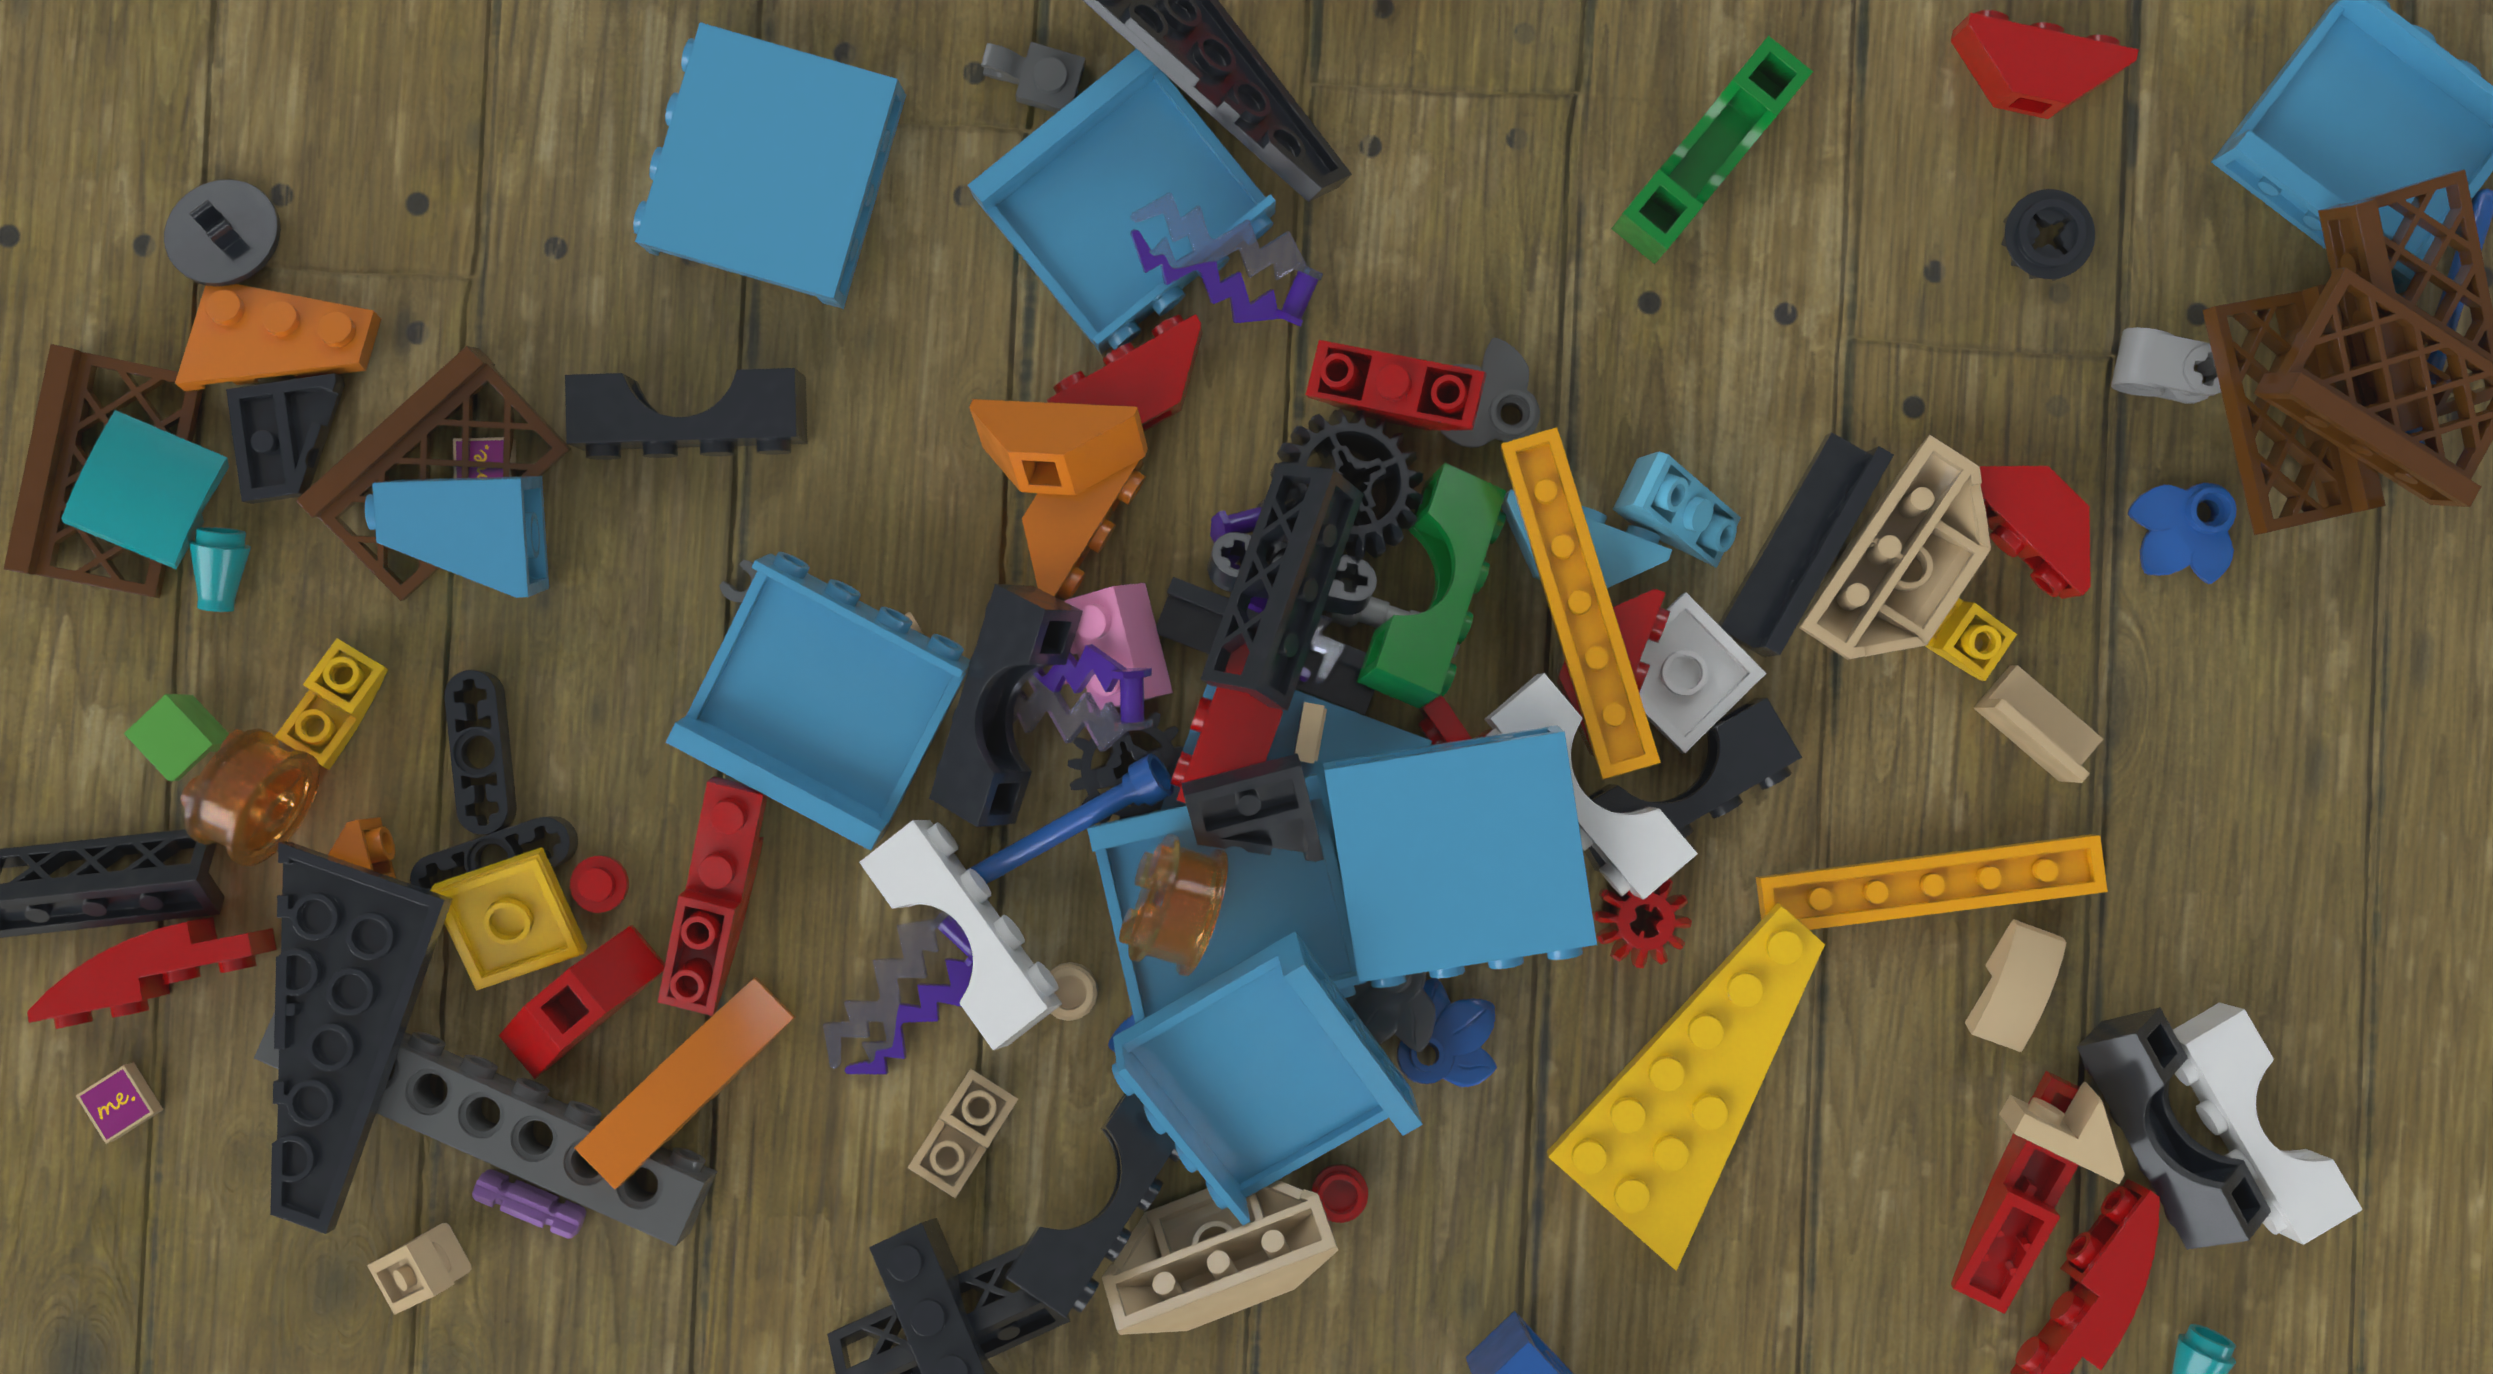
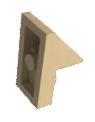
(2078, 1135)
(420, 1268)

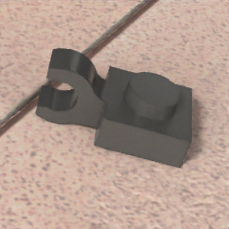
(1044, 78)

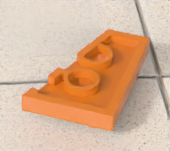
(266, 333)

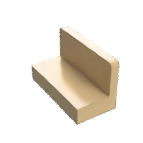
(2039, 724)

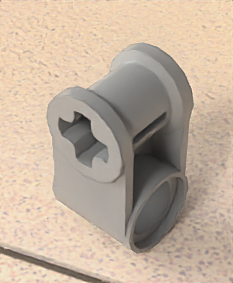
(2163, 366)

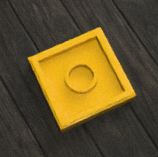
(510, 919)

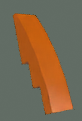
(684, 1083)

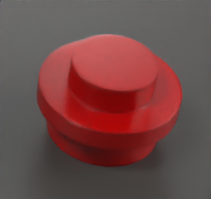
(599, 884)
(1341, 1192)

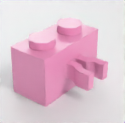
(1124, 628)

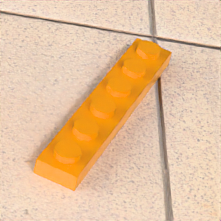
(1579, 604)
(1938, 882)

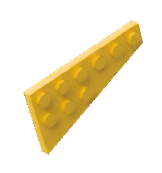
(1675, 1110)

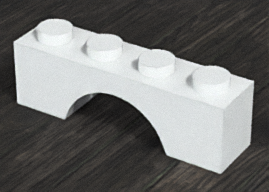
(1638, 845)
(1005, 986)
(2225, 1071)

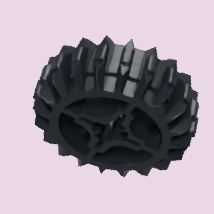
(1386, 463)

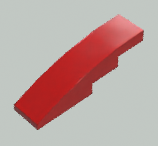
(2016, 1212)

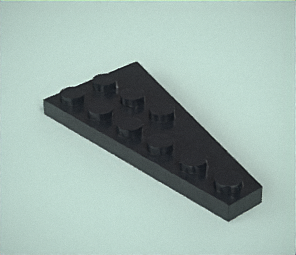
(1226, 75)
(342, 1005)

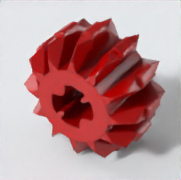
(1660, 924)

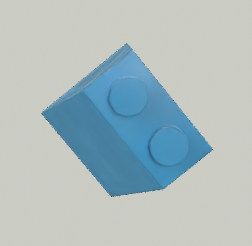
(468, 526)

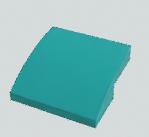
(144, 489)

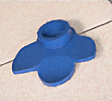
(2179, 536)
(1457, 1041)

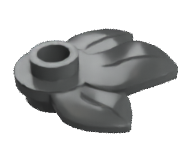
(1504, 386)
(1397, 1010)

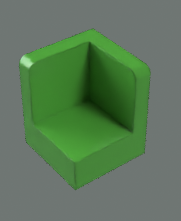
(176, 734)

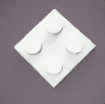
(1693, 674)

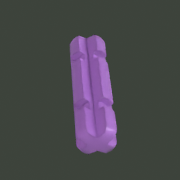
(529, 1203)

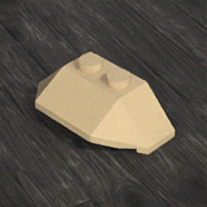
(1905, 559)
(1201, 1264)

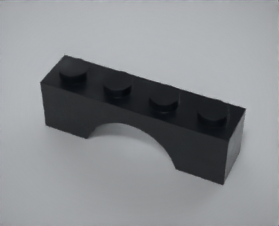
(758, 410)
(1742, 751)
(981, 765)
(2202, 1192)
(1060, 1263)
(928, 1300)

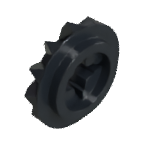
(2073, 241)

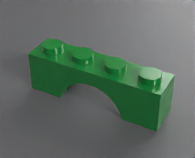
(1711, 149)
(1455, 525)

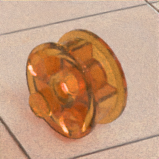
(250, 796)
(1175, 904)

